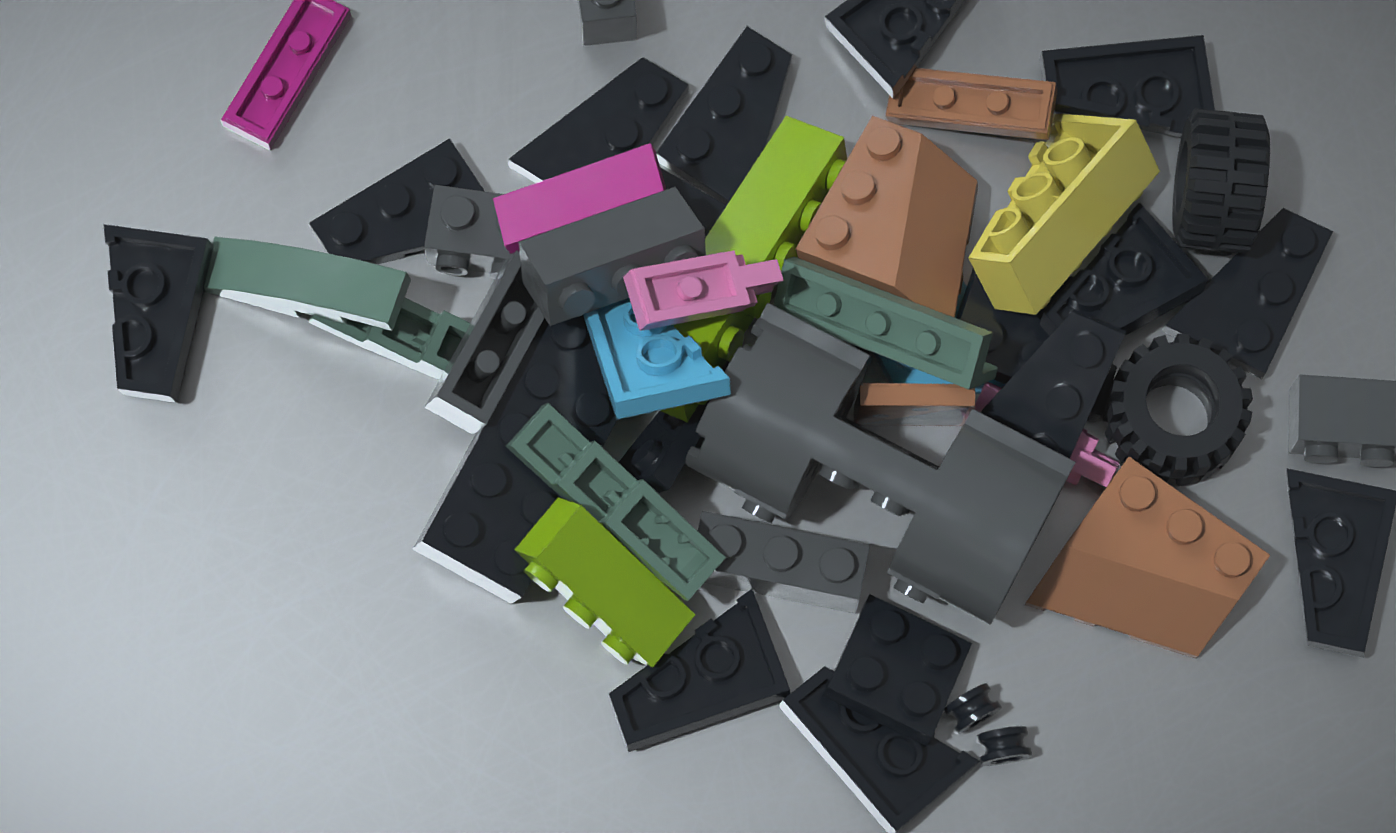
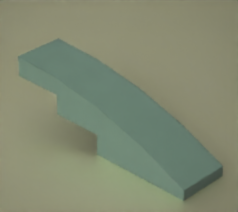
(306, 282)
(418, 339)
(623, 505)

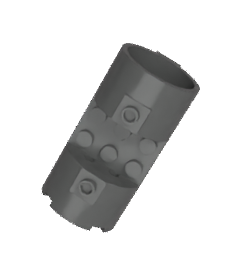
(789, 418)

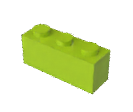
(603, 583)

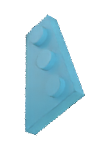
(650, 366)

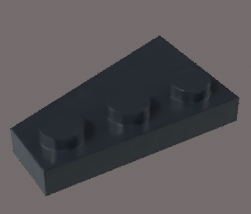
(1137, 80)
(729, 118)

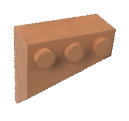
(896, 218)
(1150, 566)

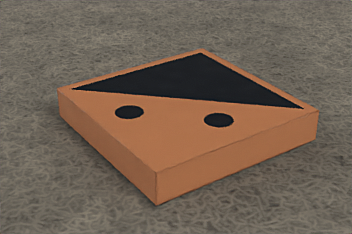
(913, 404)

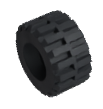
(1221, 180)
(1200, 373)

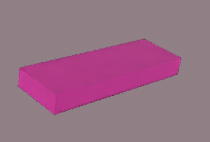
(285, 70)
(578, 194)

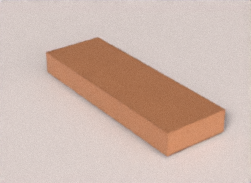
(975, 104)

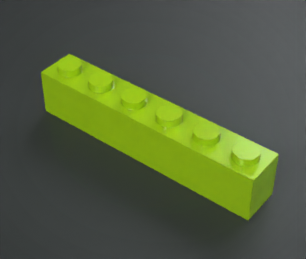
(766, 224)

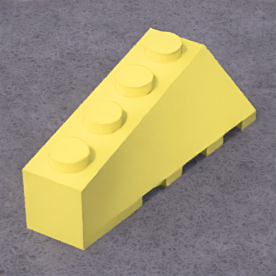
(1061, 208)

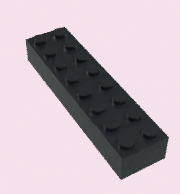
(493, 493)

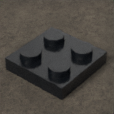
(897, 669)

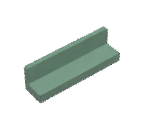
(886, 324)

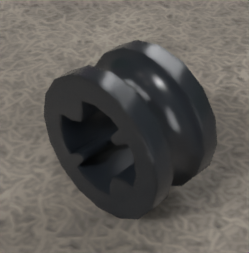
(972, 708)
(1003, 745)

